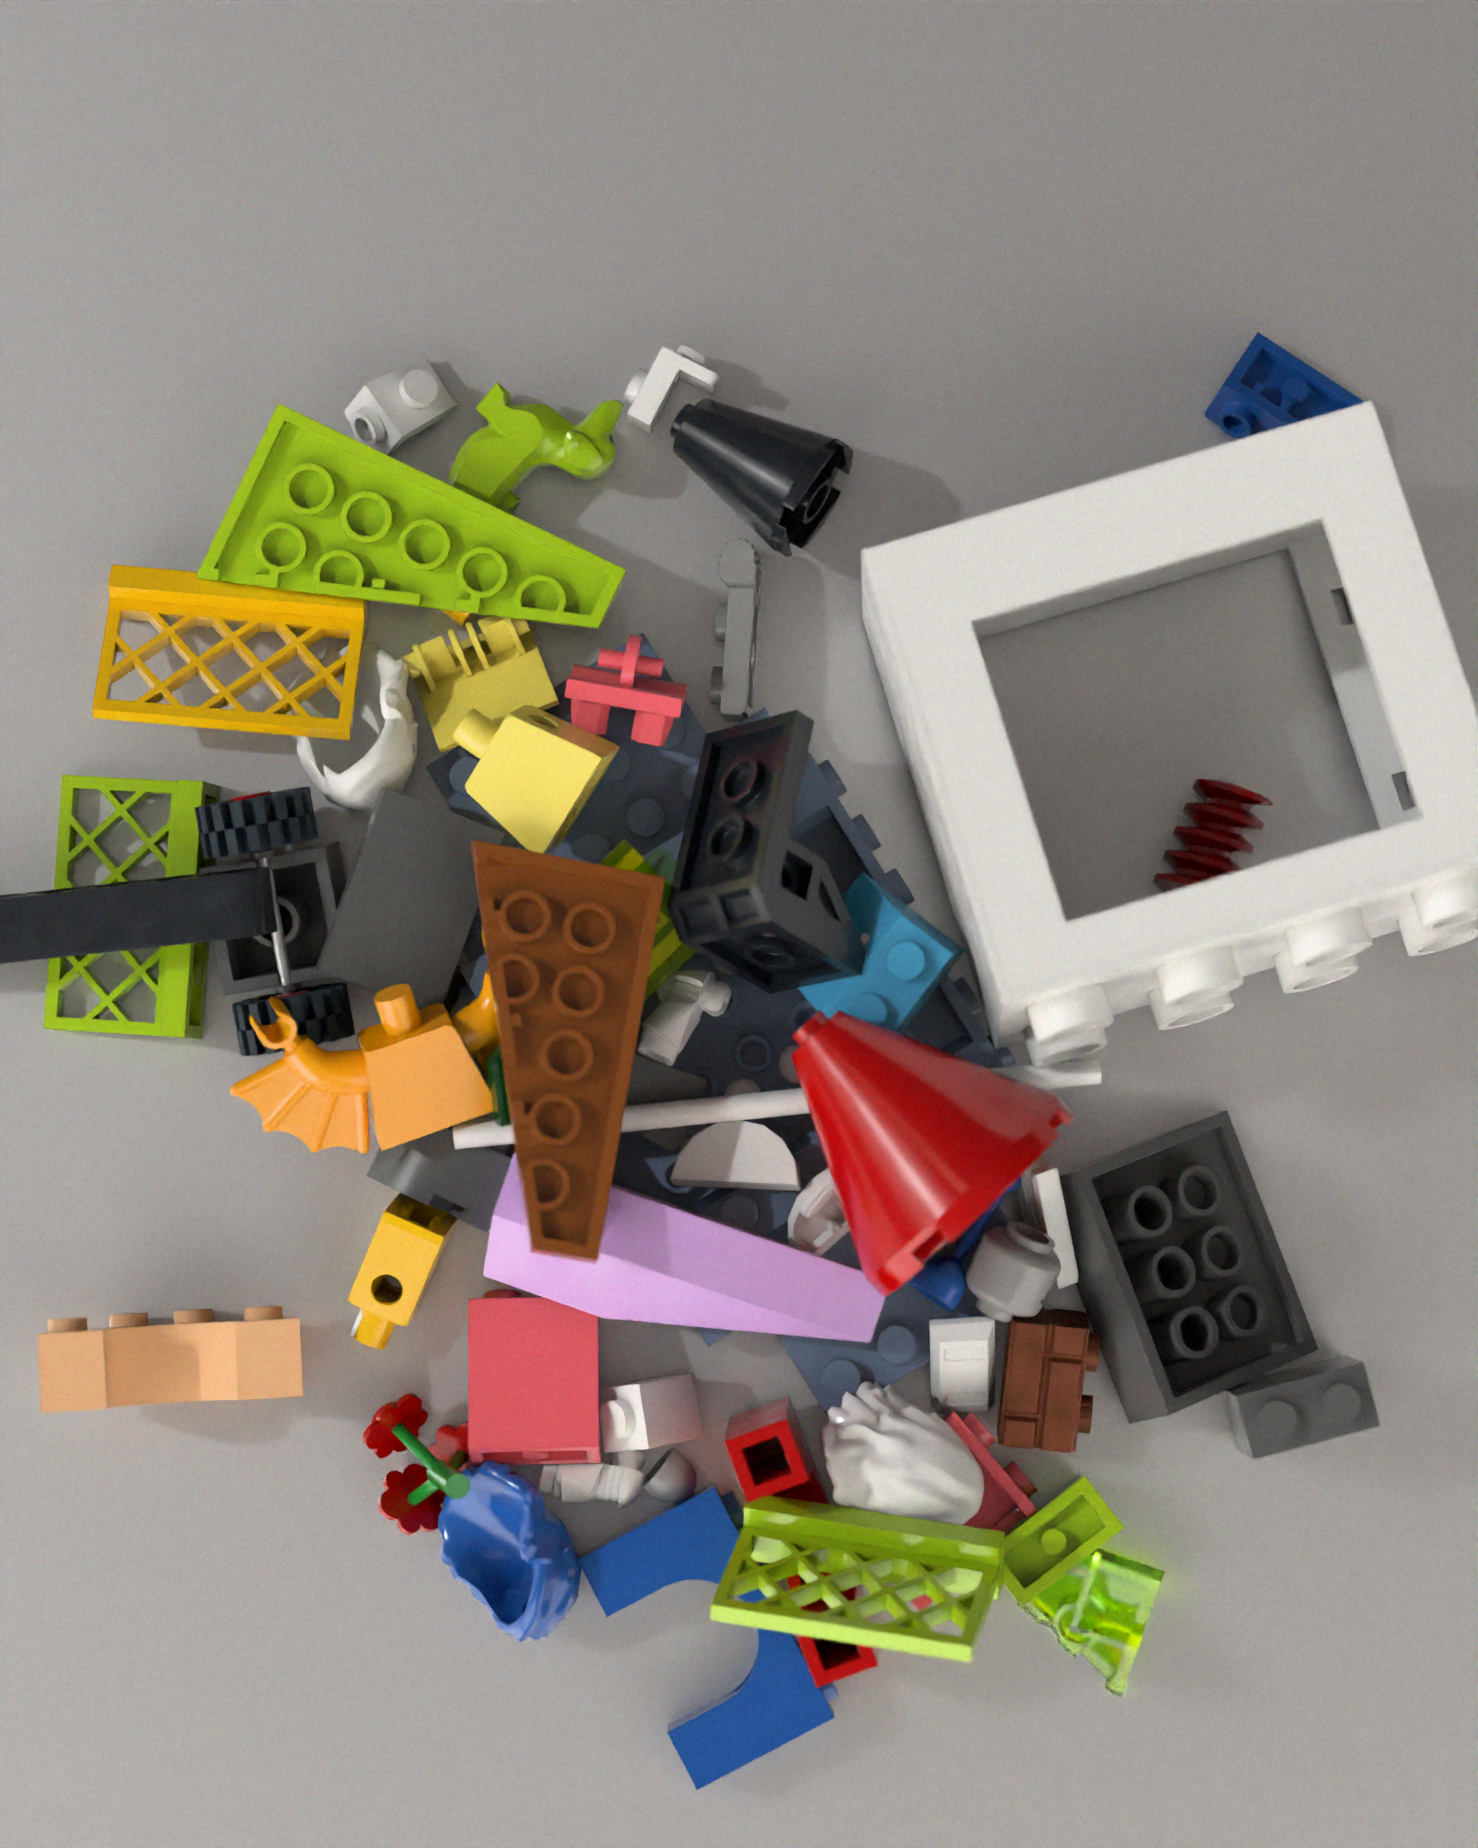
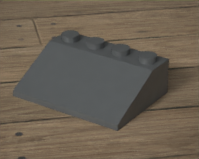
(1181, 1269)

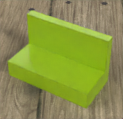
(1056, 1539)

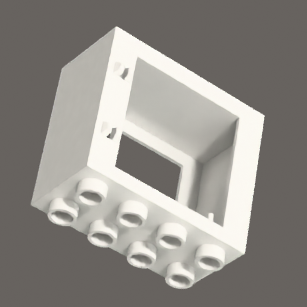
(1342, 514)

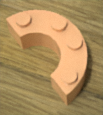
(169, 1360)

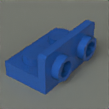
(1273, 391)

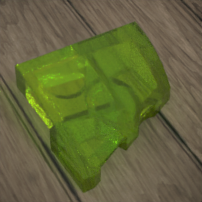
(1100, 1612)

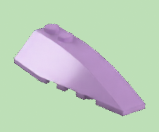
(686, 1271)

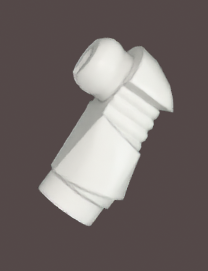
(676, 1017)
(596, 1481)

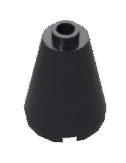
(763, 469)

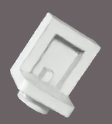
(651, 390)
(399, 405)

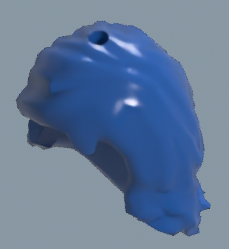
(510, 1551)

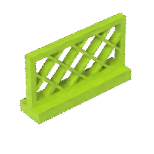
(181, 967)
(868, 1551)

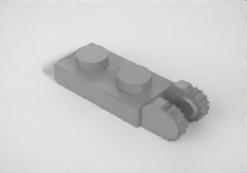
(738, 627)

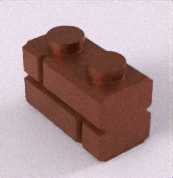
(1045, 1380)

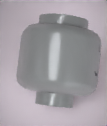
(1013, 1271)

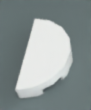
(737, 1157)
(817, 1216)

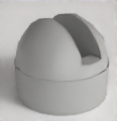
(671, 1478)

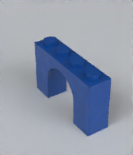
(778, 1693)

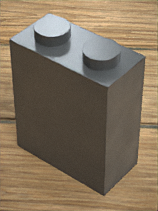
(1300, 1407)

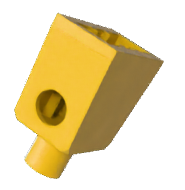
(409, 1248)

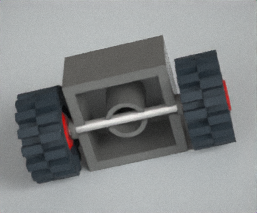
(305, 896)

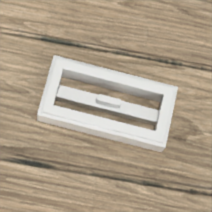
(1043, 1207)

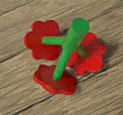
(417, 1492)

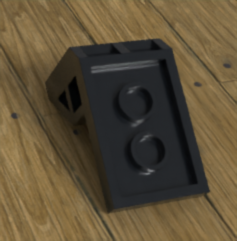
(732, 859)

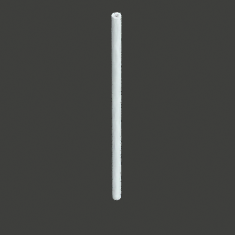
(762, 1104)

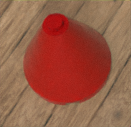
(914, 1137)

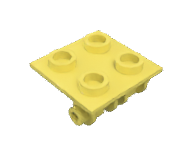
(484, 672)

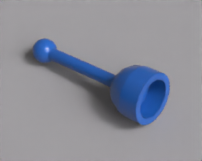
(943, 1276)

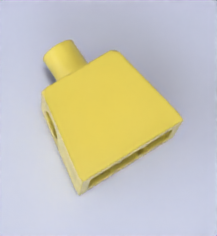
(533, 772)

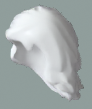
(381, 736)
(899, 1458)

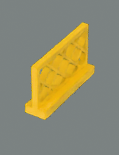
(189, 602)

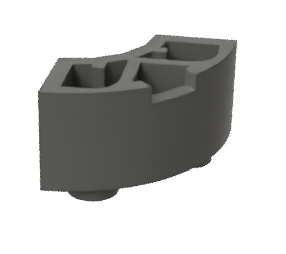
(445, 1177)

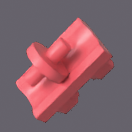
(598, 689)

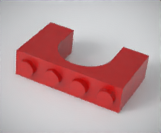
(776, 1461)

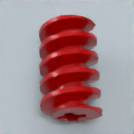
(1213, 837)

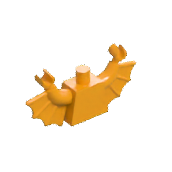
(408, 1074)

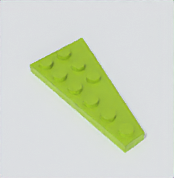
(367, 527)

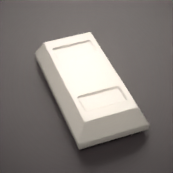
(962, 1364)

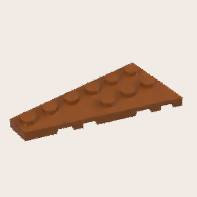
(568, 997)

